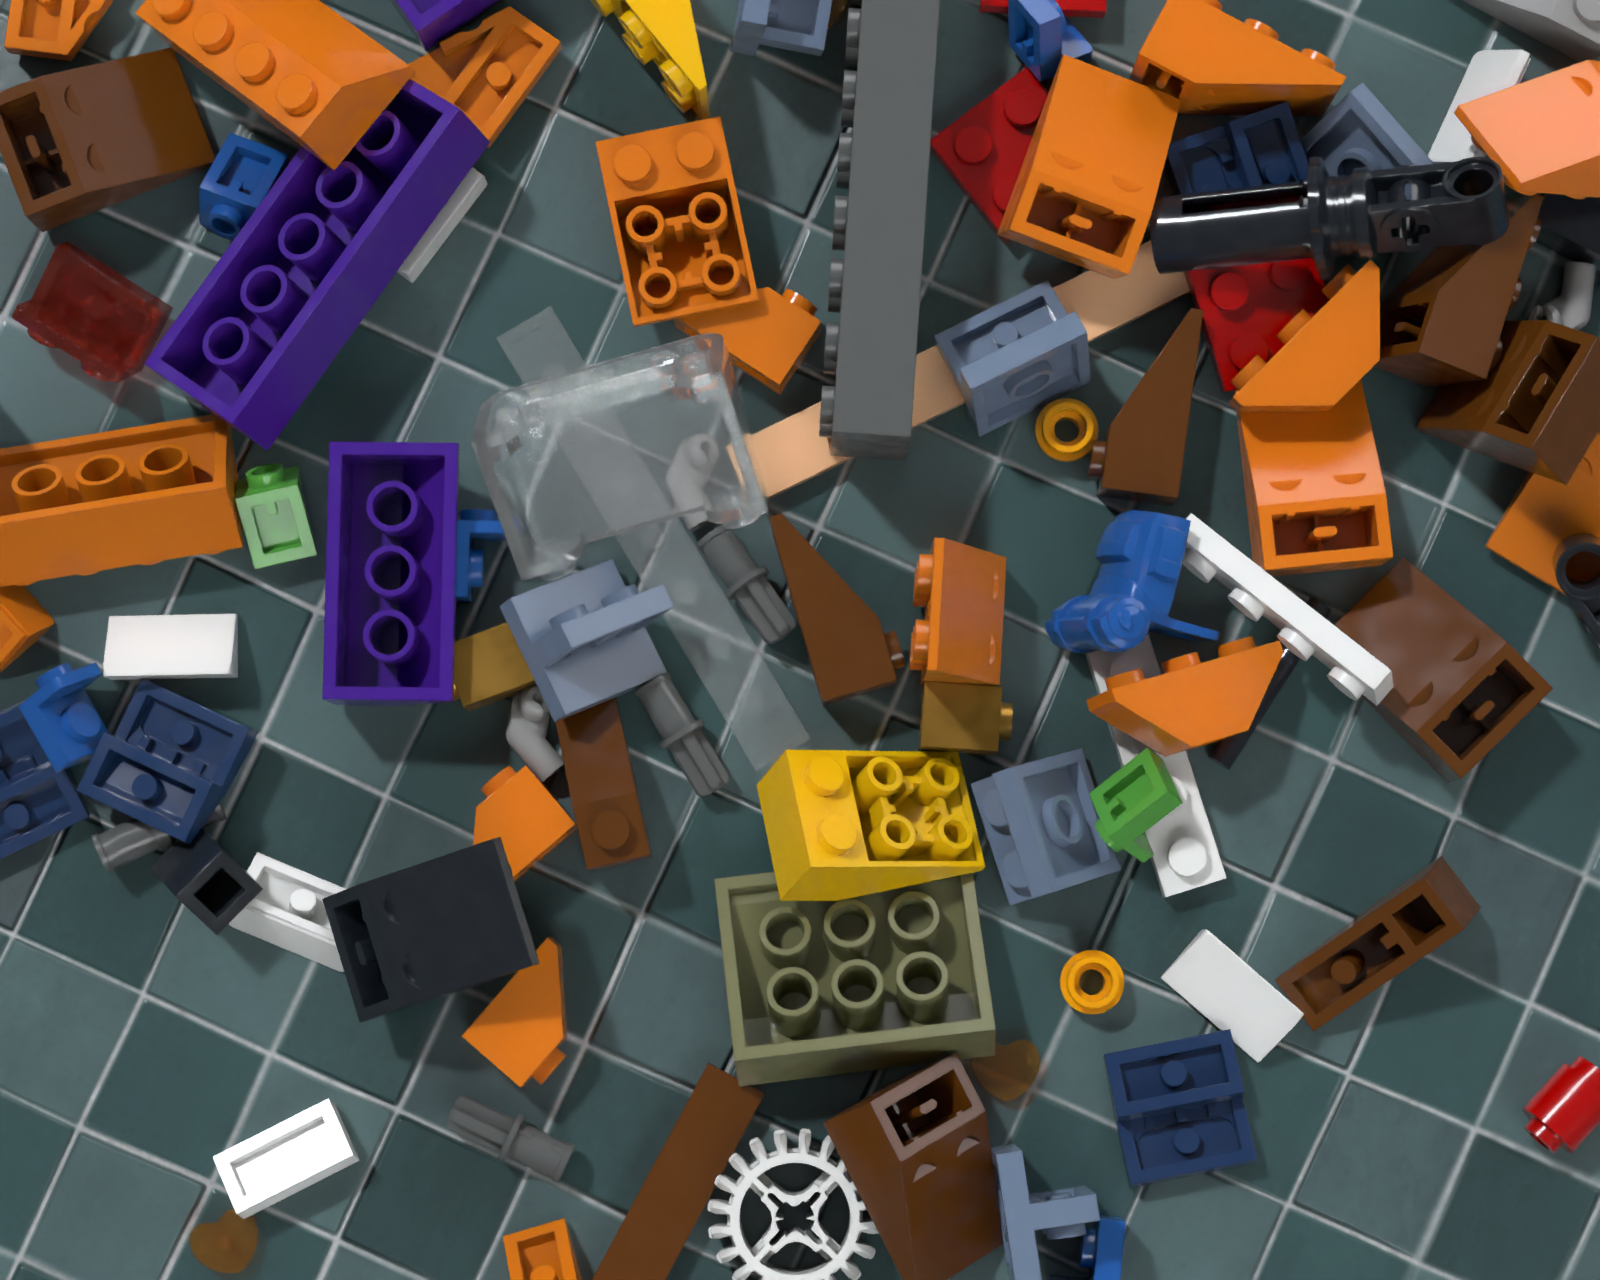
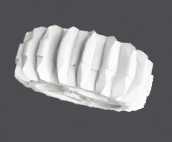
(753, 1176)

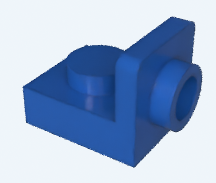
(1042, 35)
(238, 184)
(474, 525)
(64, 715)
(1101, 1250)

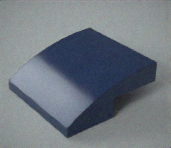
(1239, 154)
(167, 761)
(32, 795)
(1179, 1108)

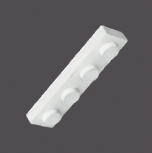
(1301, 627)
(1182, 839)

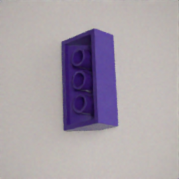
(391, 573)

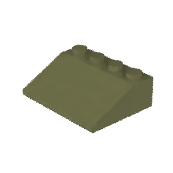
(852, 979)

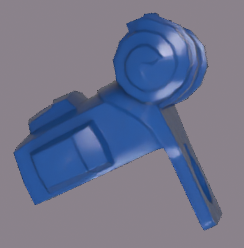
(1133, 588)

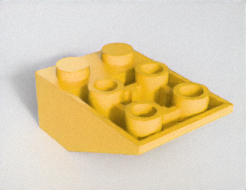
(668, 36)
(866, 822)

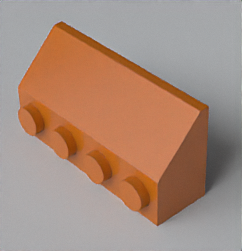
(288, 63)
(117, 499)

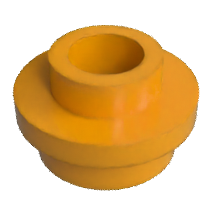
(1072, 411)
(1112, 982)

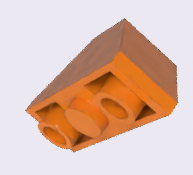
(1320, 353)
(1192, 699)

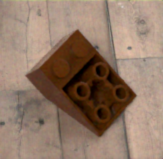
(100, 135)
(1452, 307)
(1533, 407)
(1451, 673)
(924, 1169)

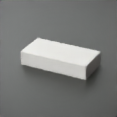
(286, 1158)

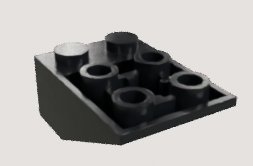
(430, 930)

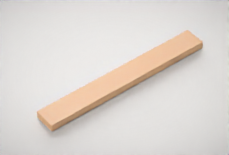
(795, 453)

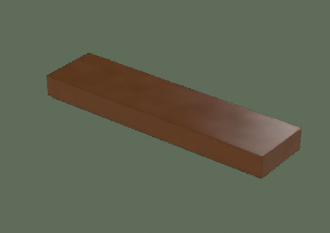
(681, 1179)

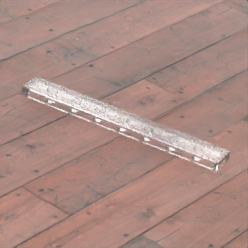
(667, 556)

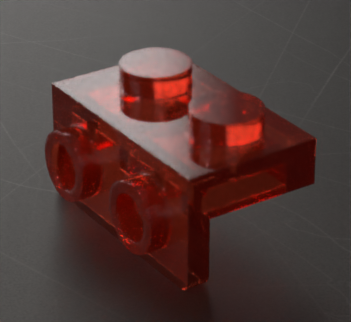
(93, 315)

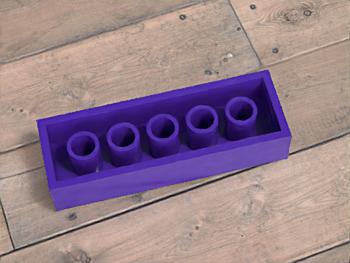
(315, 264)

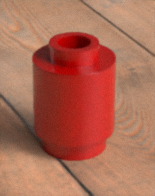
(1565, 1107)

